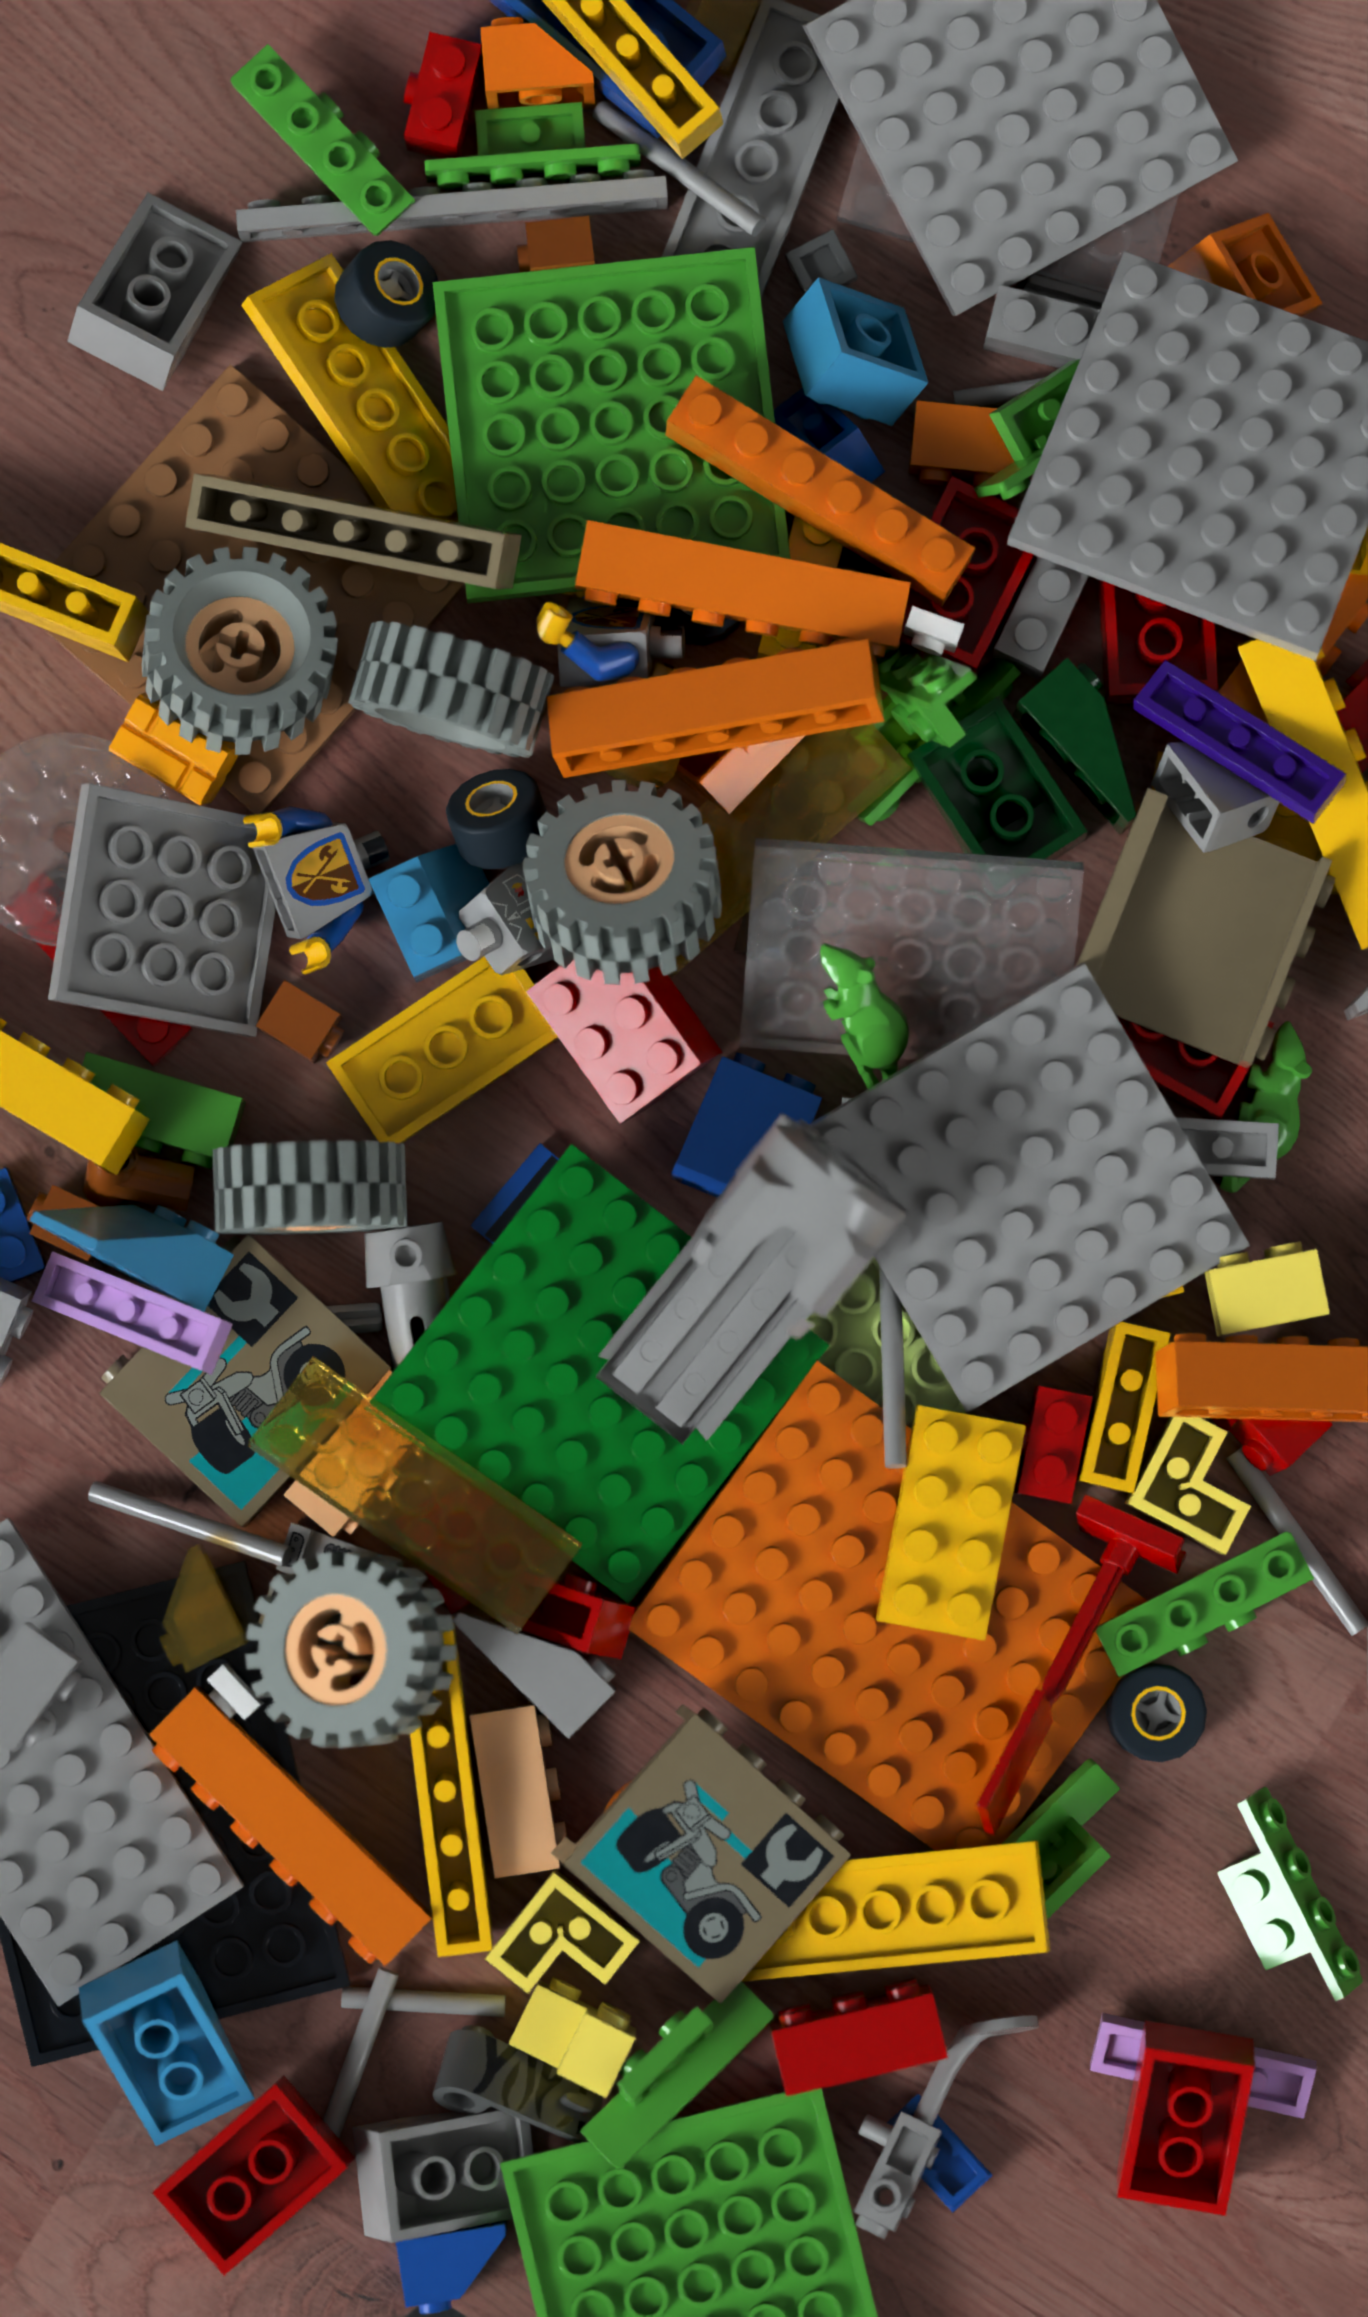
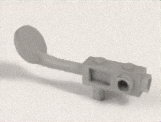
(913, 2139)

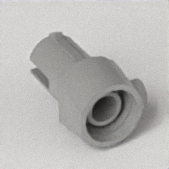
(412, 1278)

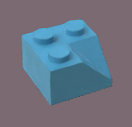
(855, 352)

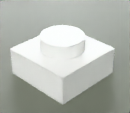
(932, 632)
(232, 1693)

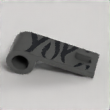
(488, 2072)

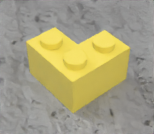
(1266, 1291)
(1174, 1489)
(558, 1920)
(573, 2036)

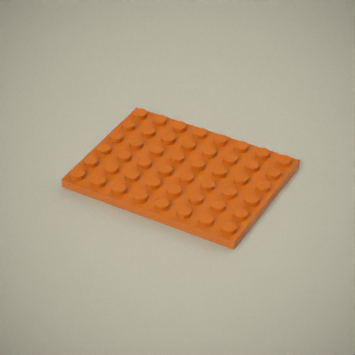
(780, 1619)

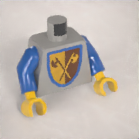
(606, 642)
(315, 876)

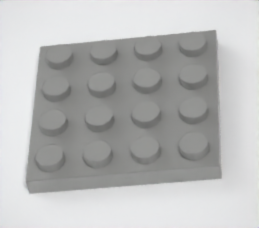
(163, 913)

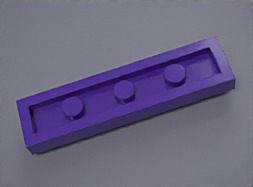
(1239, 741)

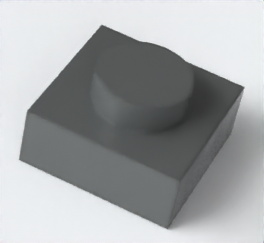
(823, 259)

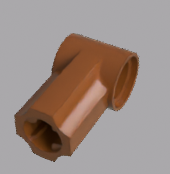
(140, 1180)

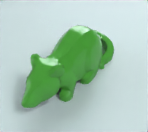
(872, 1021)
(1275, 1094)

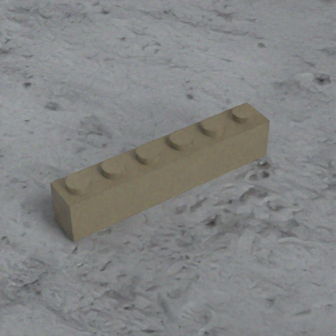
(353, 531)

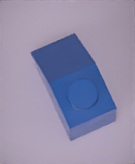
(828, 432)
(445, 2264)

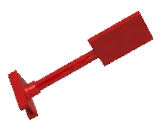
(1127, 1540)

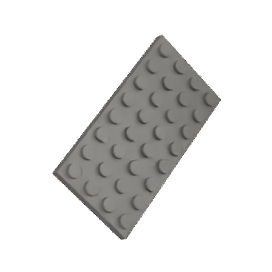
(92, 1823)

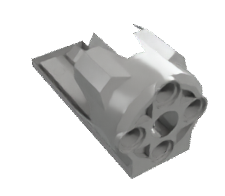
(763, 1260)

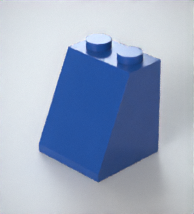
(735, 1117)

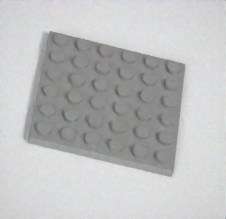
(1018, 124)
(1209, 458)
(1033, 1187)

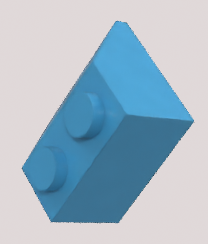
(424, 906)

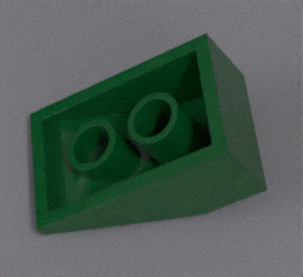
(1075, 730)
(997, 790)

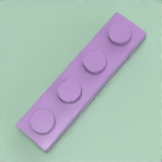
(132, 1312)
(1278, 2084)

